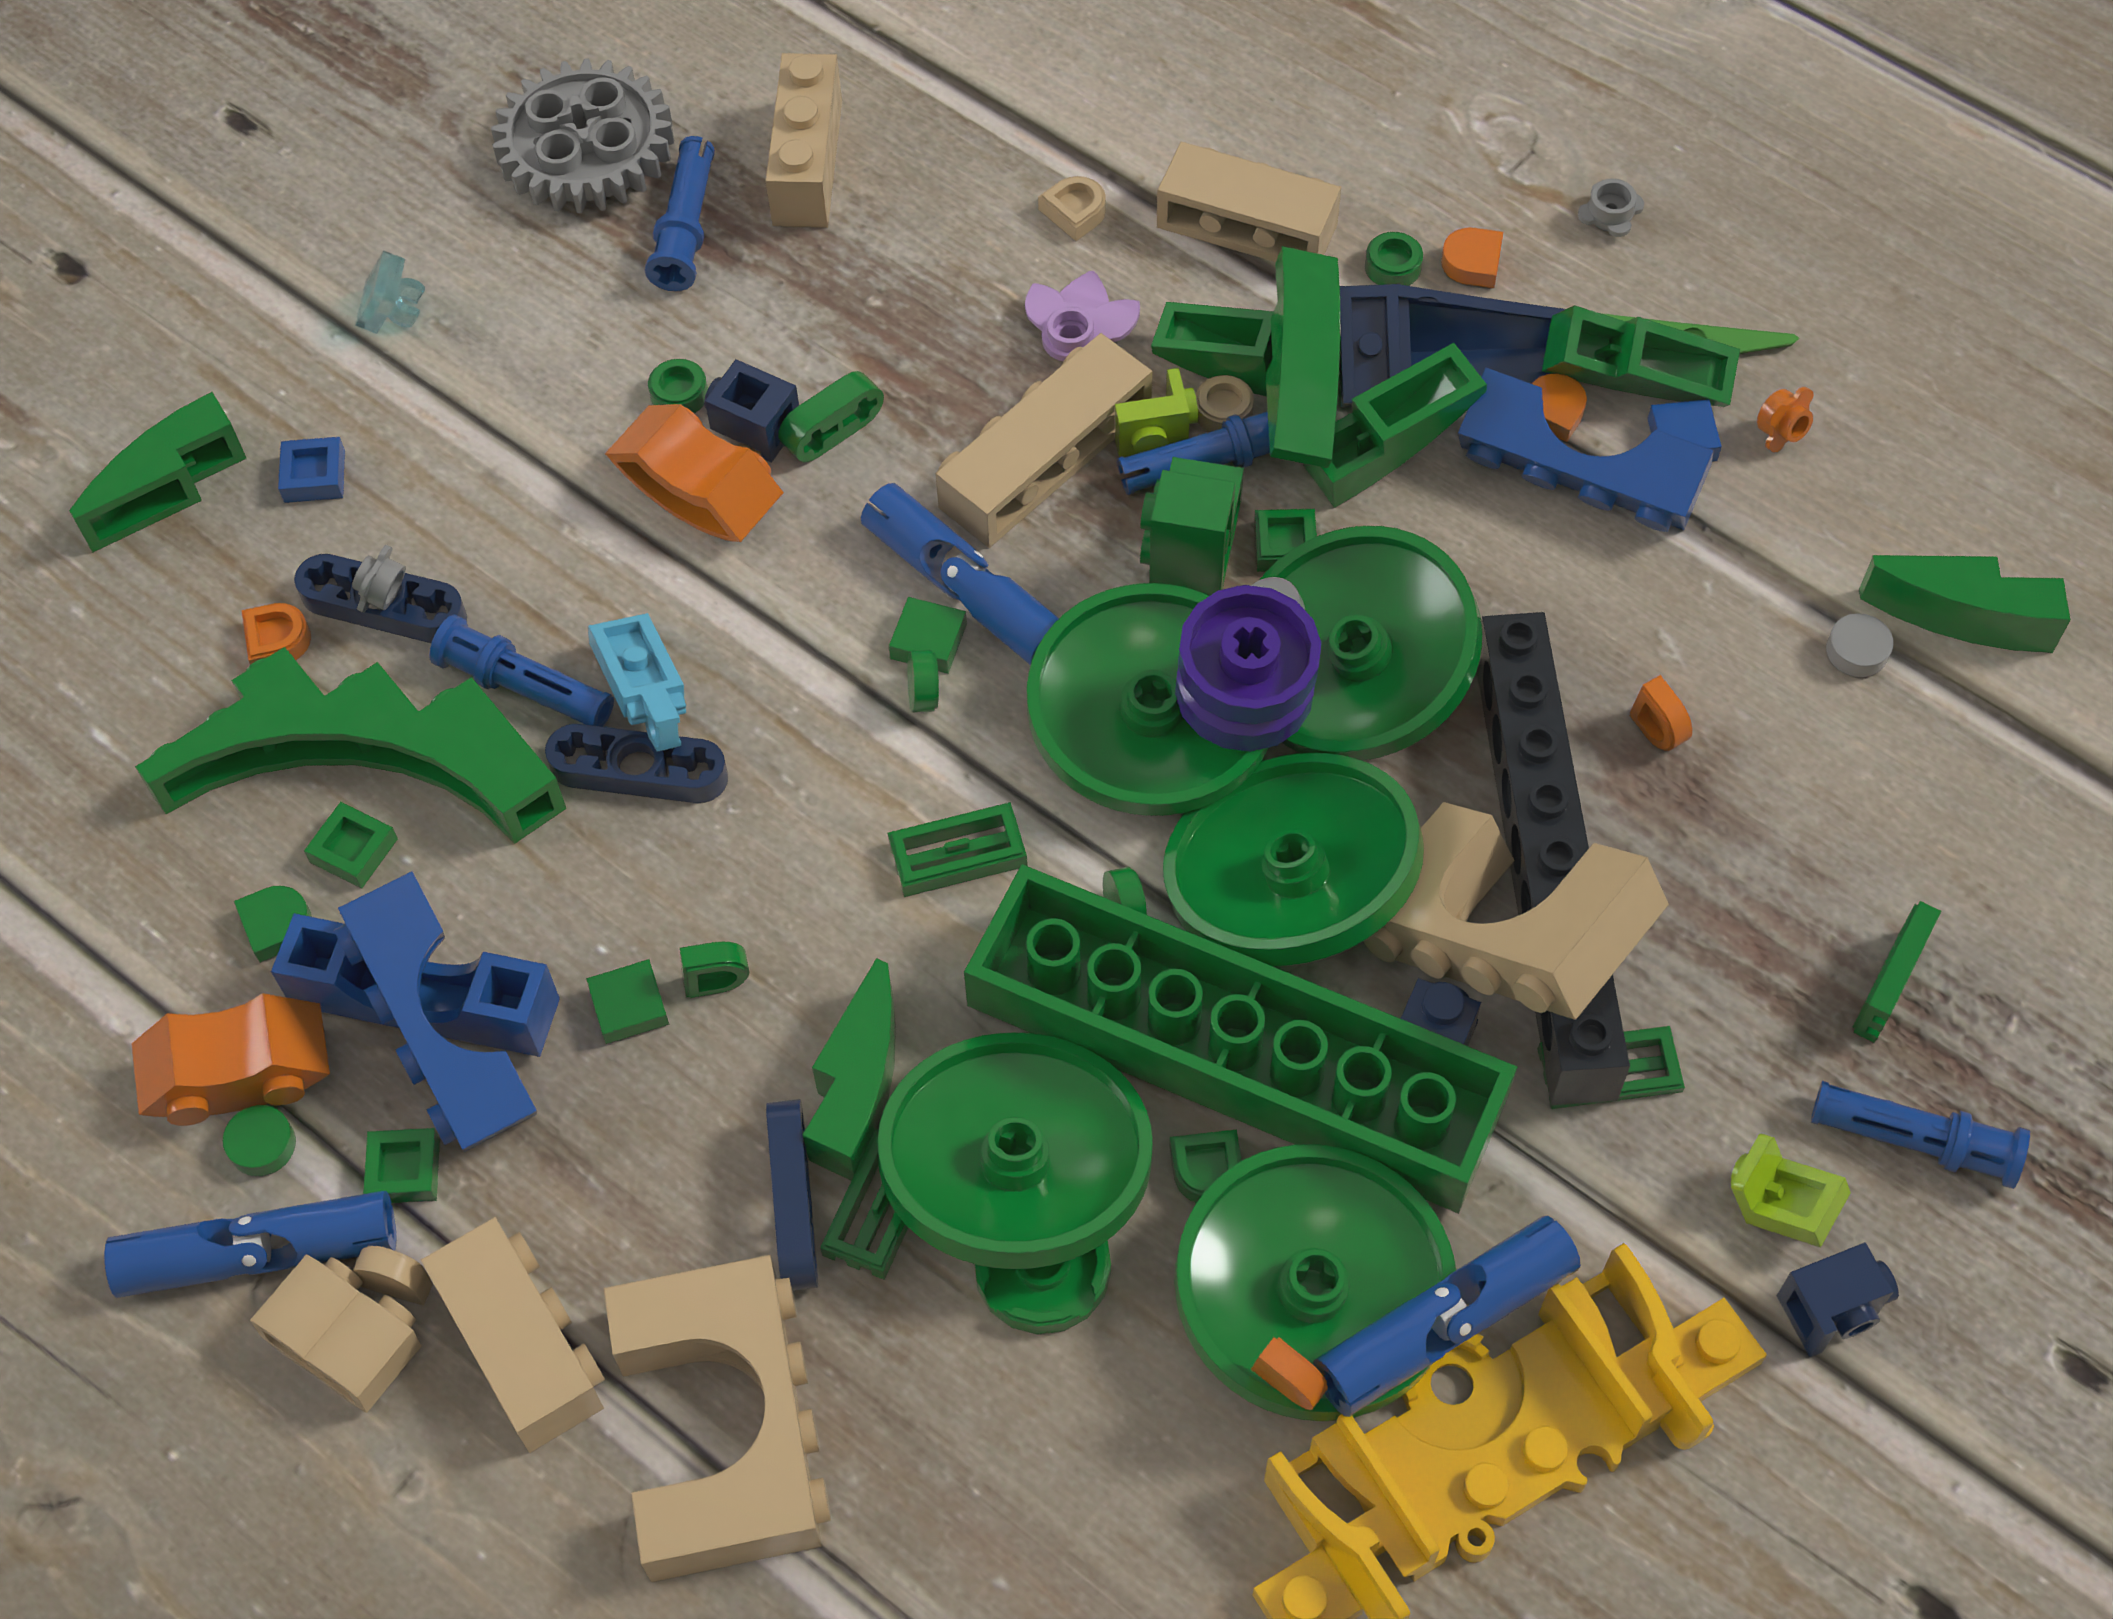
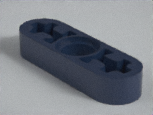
(400, 616)
(620, 743)
(792, 1194)

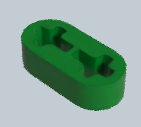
(831, 416)

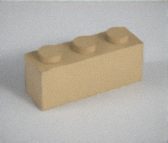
(804, 140)
(1245, 204)
(516, 1332)

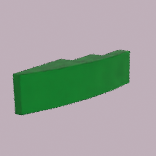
(1305, 358)

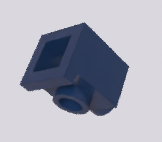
(750, 407)
(1443, 1010)
(1837, 1295)

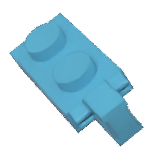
(641, 676)

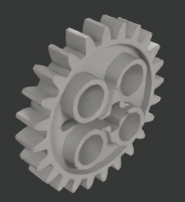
(583, 135)

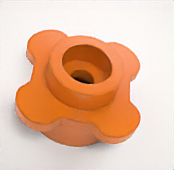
(1785, 417)

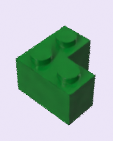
(1191, 524)

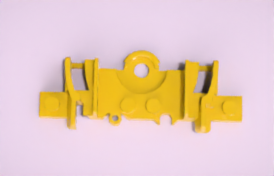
(1505, 1448)

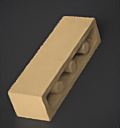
(1040, 440)

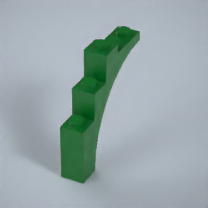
(365, 722)

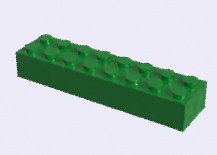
(1238, 1034)

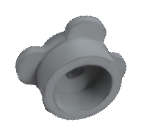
(1611, 207)
(378, 580)

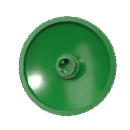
(1392, 634)
(1110, 709)
(1296, 859)
(1015, 1150)
(1303, 1252)

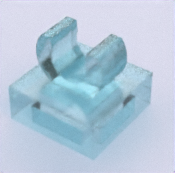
(384, 295)

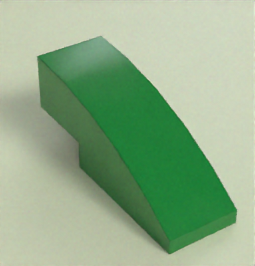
(1217, 341)
(1640, 357)
(1397, 422)
(157, 473)
(1969, 600)
(854, 1076)

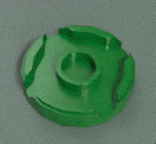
(1047, 1296)

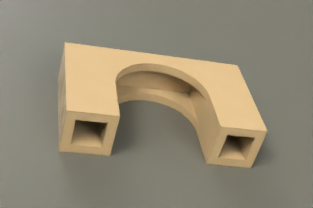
(1543, 958)
(767, 1497)

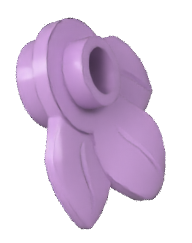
(1078, 314)

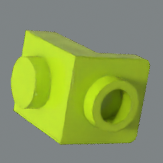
(1156, 421)
(1787, 1194)

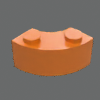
(694, 472)
(229, 1059)

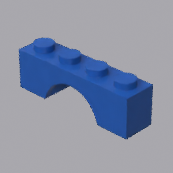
(1653, 479)
(396, 937)
(483, 1002)

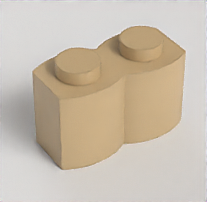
(338, 1331)

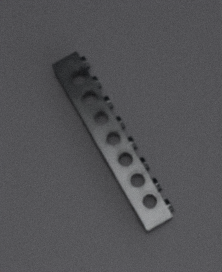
(1545, 835)

